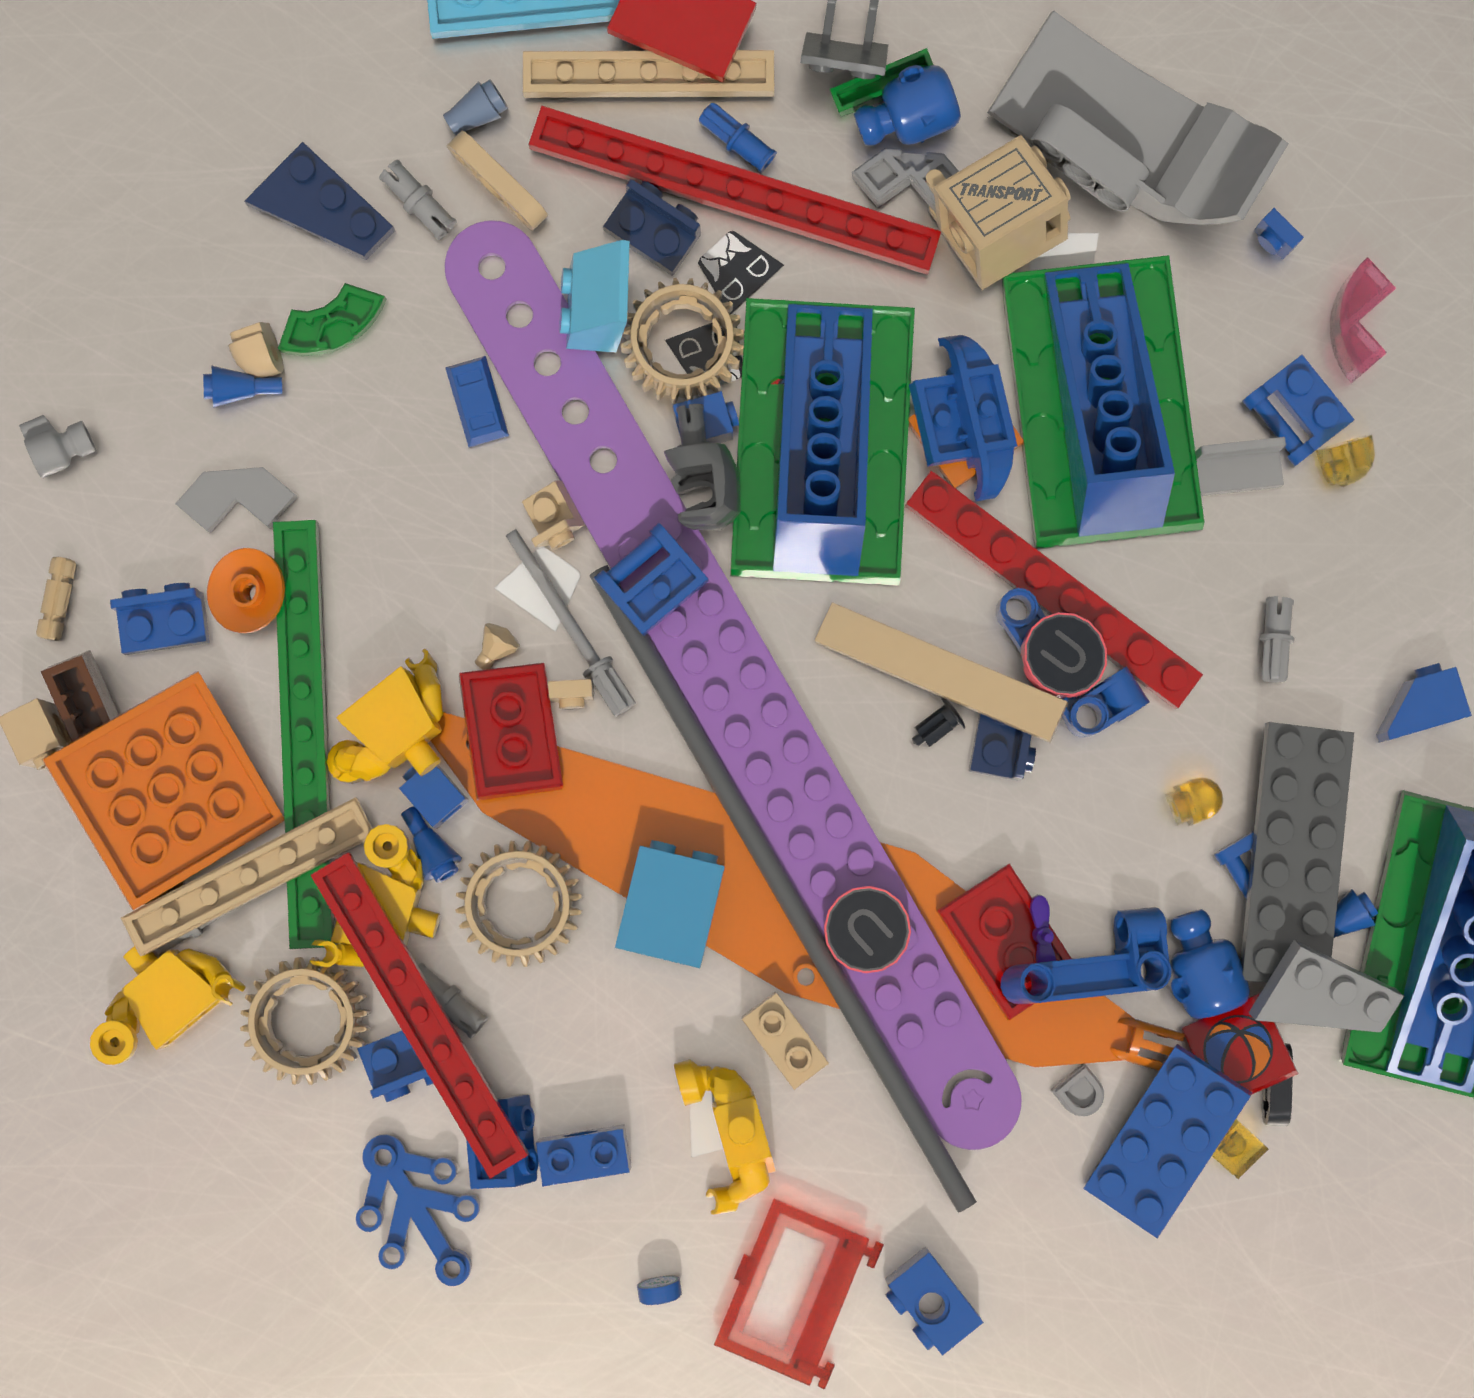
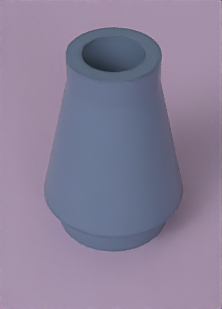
(477, 107)

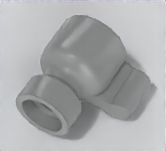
(54, 450)

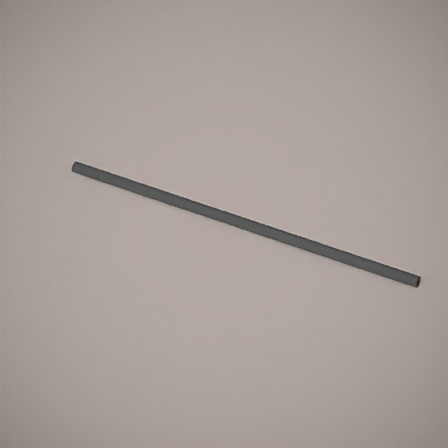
(793, 908)

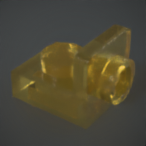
(1239, 1149)

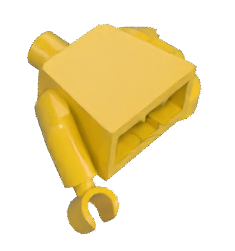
(393, 724)
(398, 894)
(163, 998)
(738, 1127)

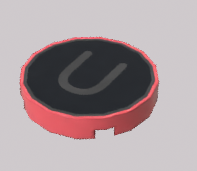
(1064, 655)
(867, 929)

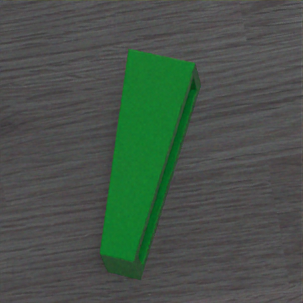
(865, 92)

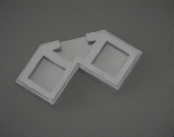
(895, 170)
(218, 492)

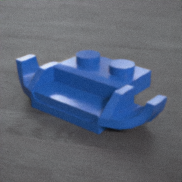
(967, 416)

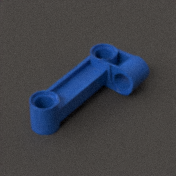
(1110, 699)
(1138, 941)

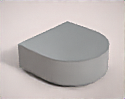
(1080, 1092)

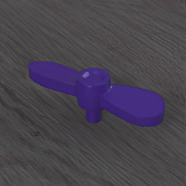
(1042, 934)

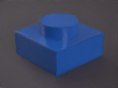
(1277, 234)

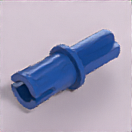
(737, 137)

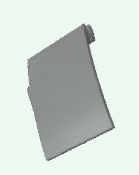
(1132, 134)

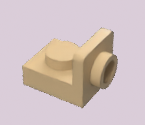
(553, 516)

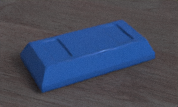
(477, 401)

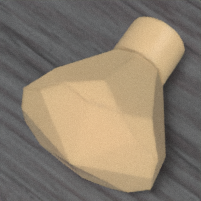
(496, 644)

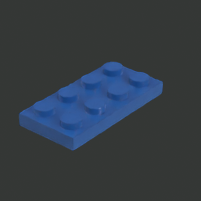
(1167, 1140)

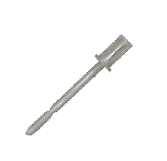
(600, 670)

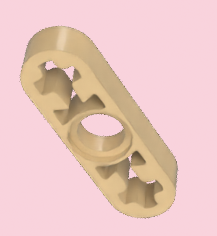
(497, 180)

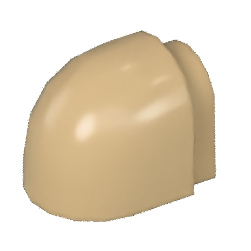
(256, 350)

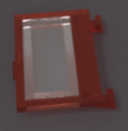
(793, 1292)

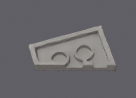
(1324, 993)

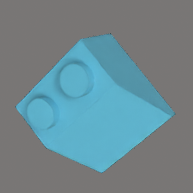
(596, 297)

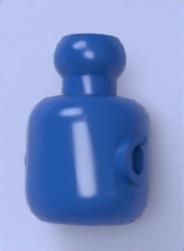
(914, 108)
(1206, 970)

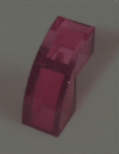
(1350, 341)

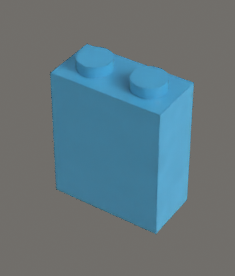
(670, 904)

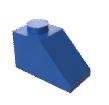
(1425, 702)

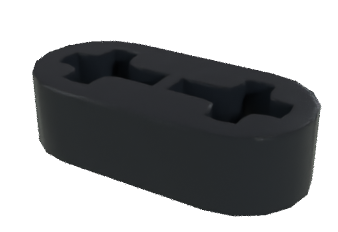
(1278, 1101)

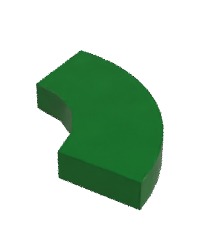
(332, 325)

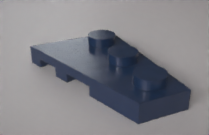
(317, 200)

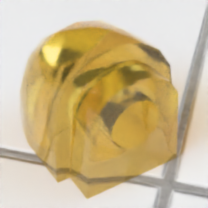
(1347, 460)
(1195, 801)

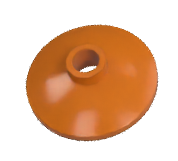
(231, 586)

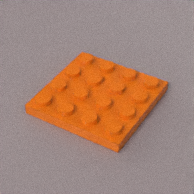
(163, 790)

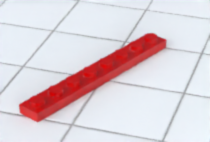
(1053, 587)
(420, 1015)

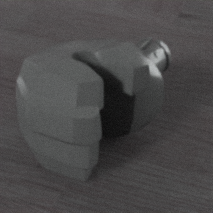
(701, 466)

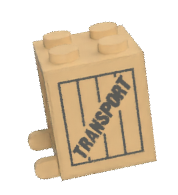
(1001, 210)

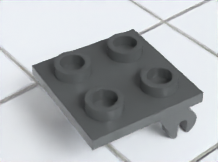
(862, 60)

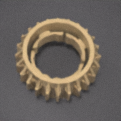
(695, 299)
(478, 886)
(261, 1031)

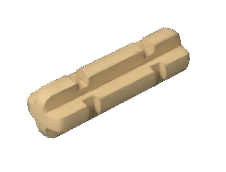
(56, 598)

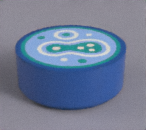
(659, 1290)

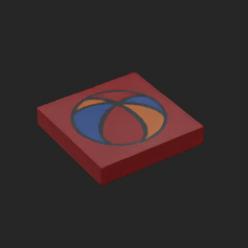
(1242, 1047)

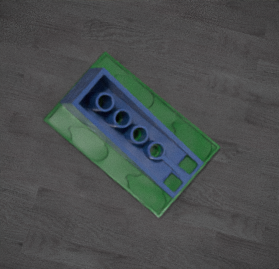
(1102, 402)
(827, 446)
(1424, 950)

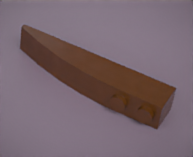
(82, 699)

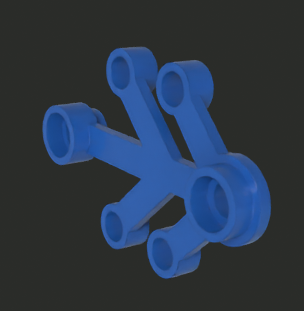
(413, 1203)

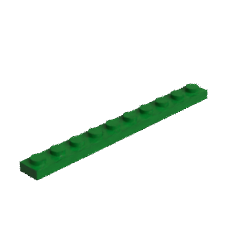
(302, 715)

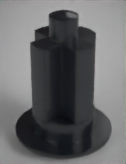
(937, 725)

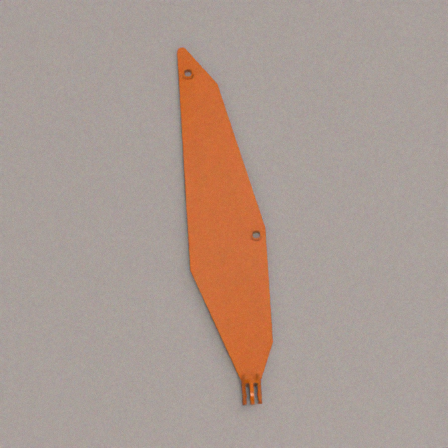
(616, 809)

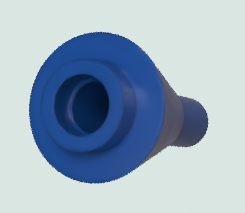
(232, 386)
(437, 857)
(1354, 913)

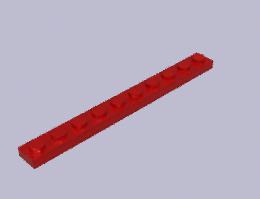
(735, 190)

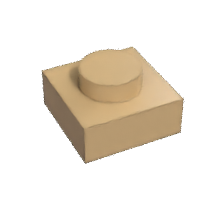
(571, 693)

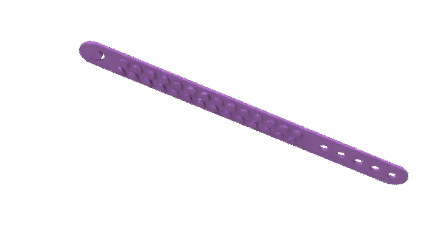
(734, 686)

